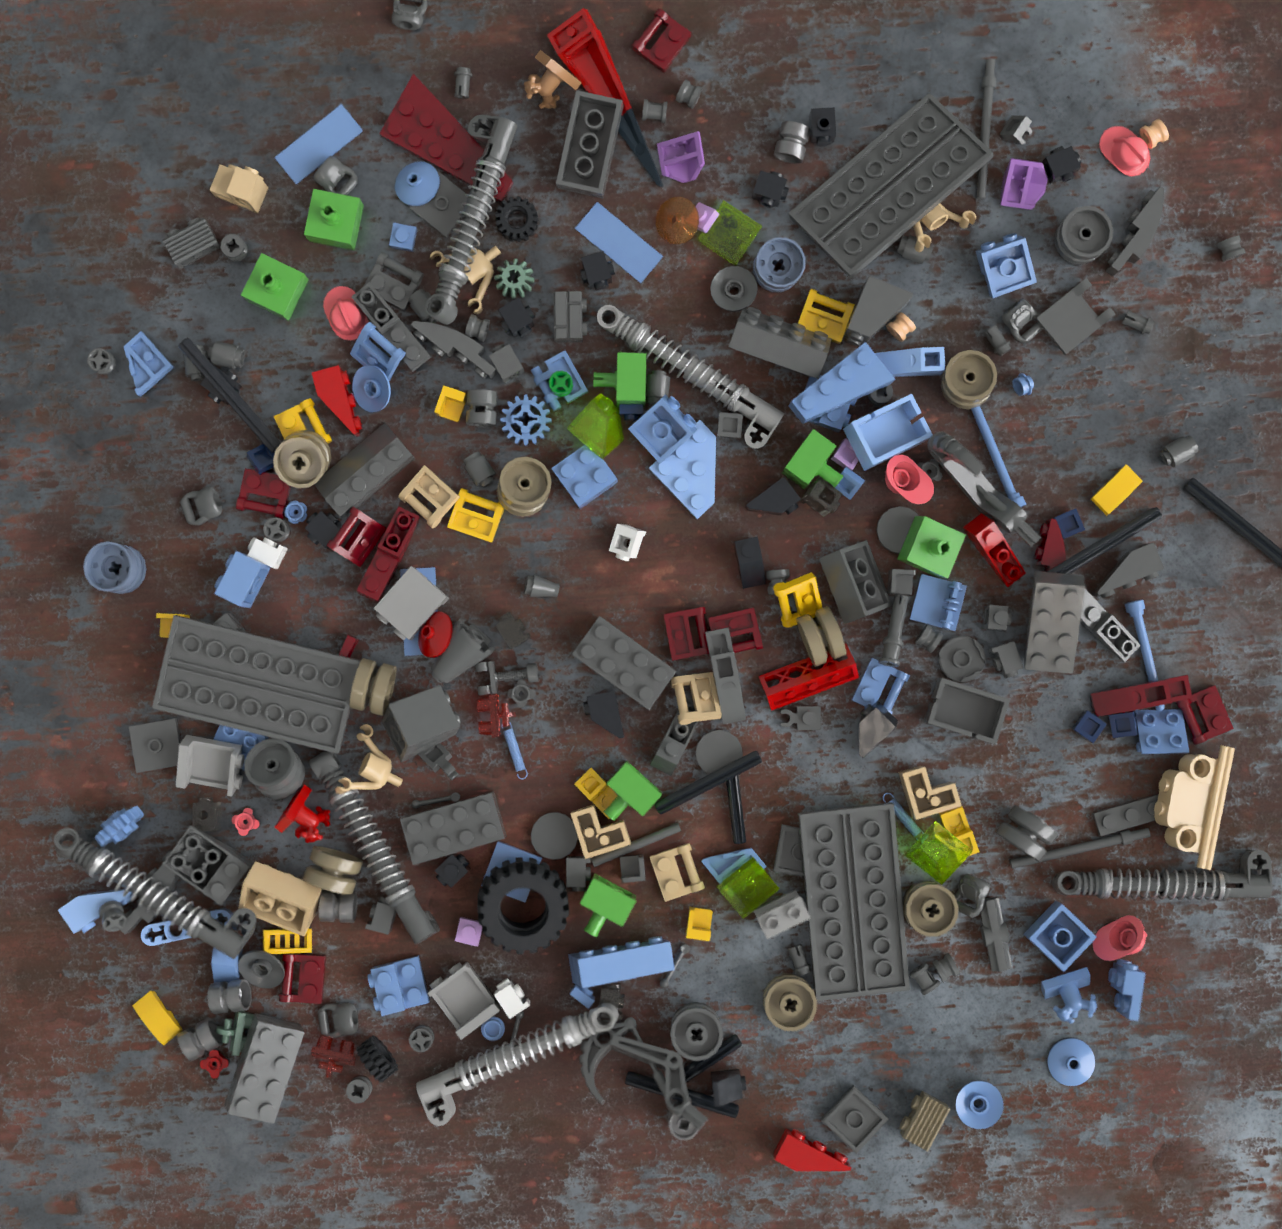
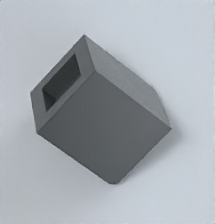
(900, 581)
(632, 868)

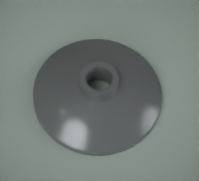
(734, 278)
(261, 969)

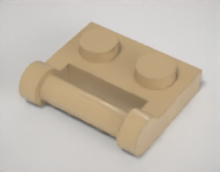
(434, 491)
(703, 695)
(669, 874)

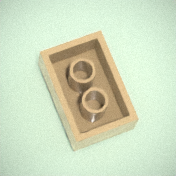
(280, 898)

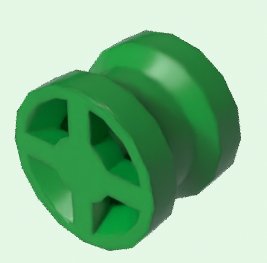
(558, 380)

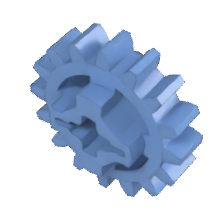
(526, 410)
(119, 826)

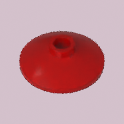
(435, 635)

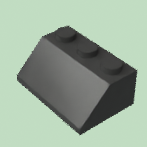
(855, 582)

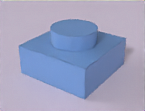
(403, 237)
(849, 483)
(583, 995)

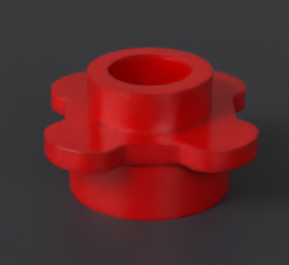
(214, 1056)

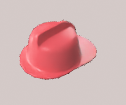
(1125, 150)
(344, 313)
(908, 480)
(1119, 938)

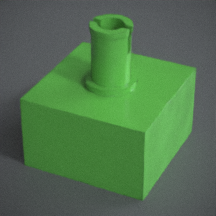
(333, 219)
(274, 287)
(628, 379)
(811, 462)
(931, 547)
(632, 790)
(607, 902)

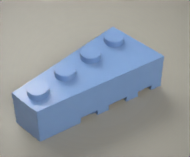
(847, 381)
(621, 962)

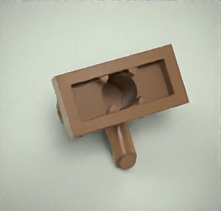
(549, 82)

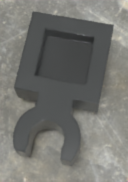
(805, 717)

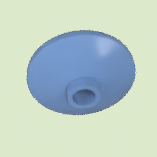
(420, 191)
(371, 388)
(1063, 1053)
(983, 1115)

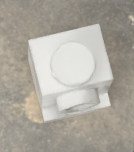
(619, 542)
(266, 552)
(511, 998)

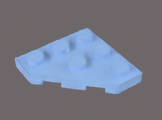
(691, 471)

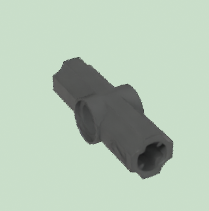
(995, 935)

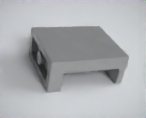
(410, 603)
(209, 764)
(781, 914)
(464, 999)

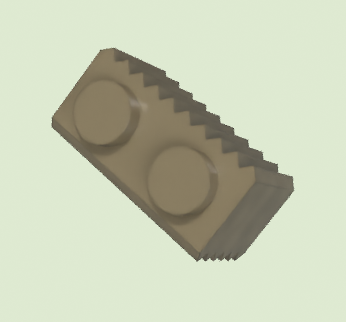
(924, 1120)

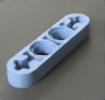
(157, 926)

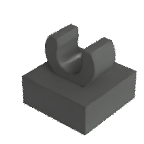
(1016, 128)
(729, 425)

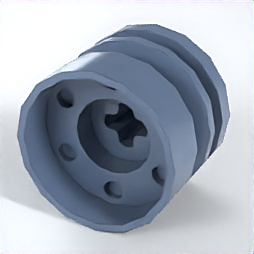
(775, 251)
(104, 561)

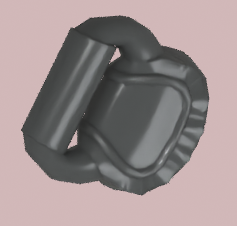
(408, 16)
(330, 174)
(1019, 315)
(206, 502)
(973, 889)
(344, 1019)

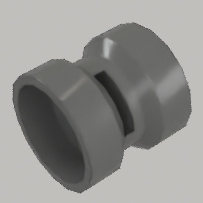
(775, 577)

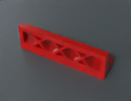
(809, 682)

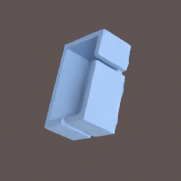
(887, 432)

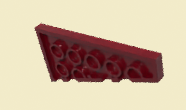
(434, 135)

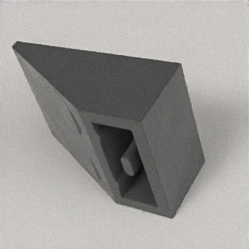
(207, 864)

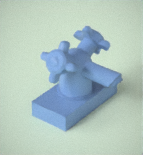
(1068, 987)

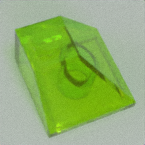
(599, 426)
(938, 853)

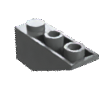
(1132, 566)
(674, 743)

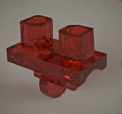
(491, 704)
(323, 1051)

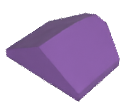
(681, 157)
(1023, 183)

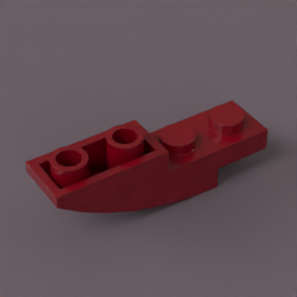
(1052, 547)
(388, 555)
(1141, 696)

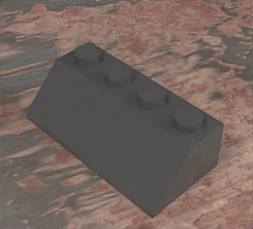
(364, 471)

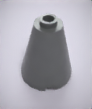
(465, 650)

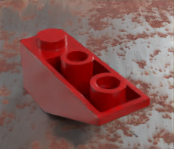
(333, 391)
(994, 549)
(805, 1155)

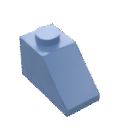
(224, 967)

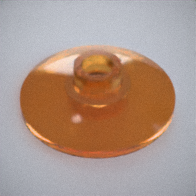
(686, 220)

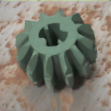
(505, 277)

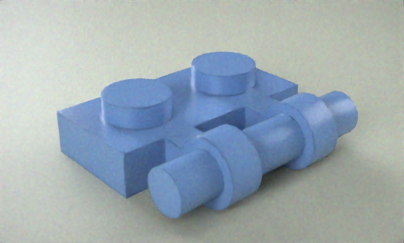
(559, 362)

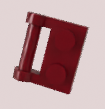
(667, 45)
(263, 485)
(361, 541)
(738, 624)
(680, 635)
(1211, 712)
(310, 978)

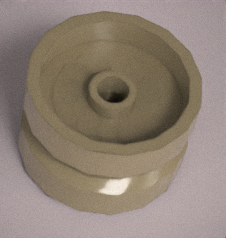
(971, 366)
(314, 461)
(524, 486)
(823, 635)
(373, 686)
(332, 870)
(929, 894)
(791, 1016)

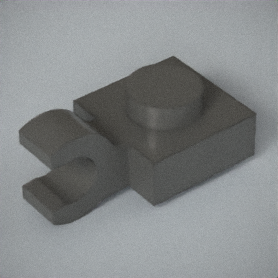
(437, 758)

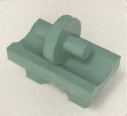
(241, 1020)

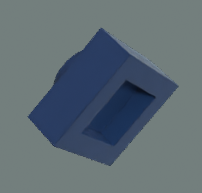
(631, 411)
(261, 458)
(1069, 523)
(1123, 724)
(1089, 726)

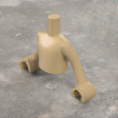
(937, 218)
(481, 267)
(374, 767)

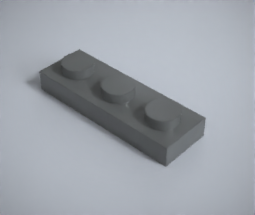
(1125, 815)

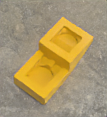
(1116, 490)
(596, 790)
(957, 824)
(157, 1018)

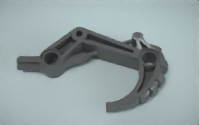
(966, 473)
(655, 1056)

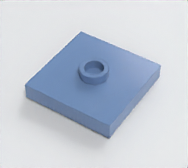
(507, 852)

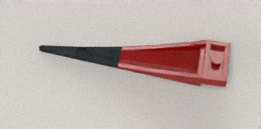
(587, 57)

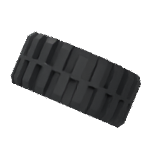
(522, 935)

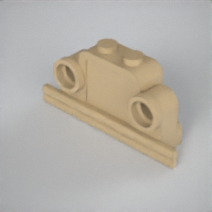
(1193, 803)

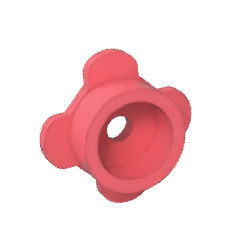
(239, 819)

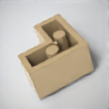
(239, 186)
(923, 798)
(598, 839)

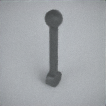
(454, 797)
(684, 948)
(519, 1016)

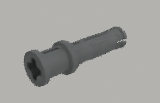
(893, 641)

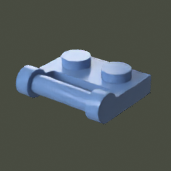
(369, 354)
(874, 681)

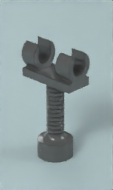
(530, 673)

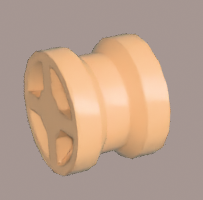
(1154, 133)
(900, 327)

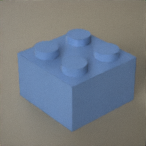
(584, 476)
(241, 579)
(1060, 935)

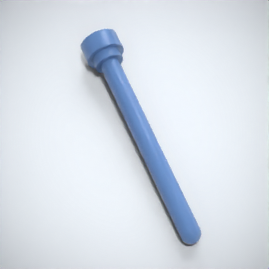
(996, 457)
(1136, 610)

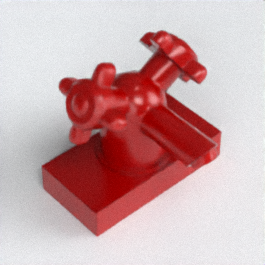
(305, 817)

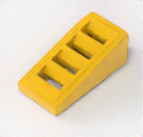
(287, 949)

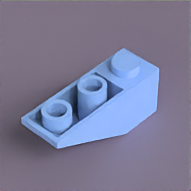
(914, 361)
(84, 909)

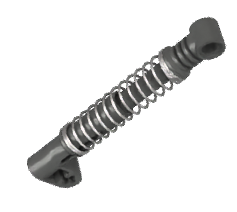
(488, 171)
(1175, 884)
(400, 895)
(195, 921)

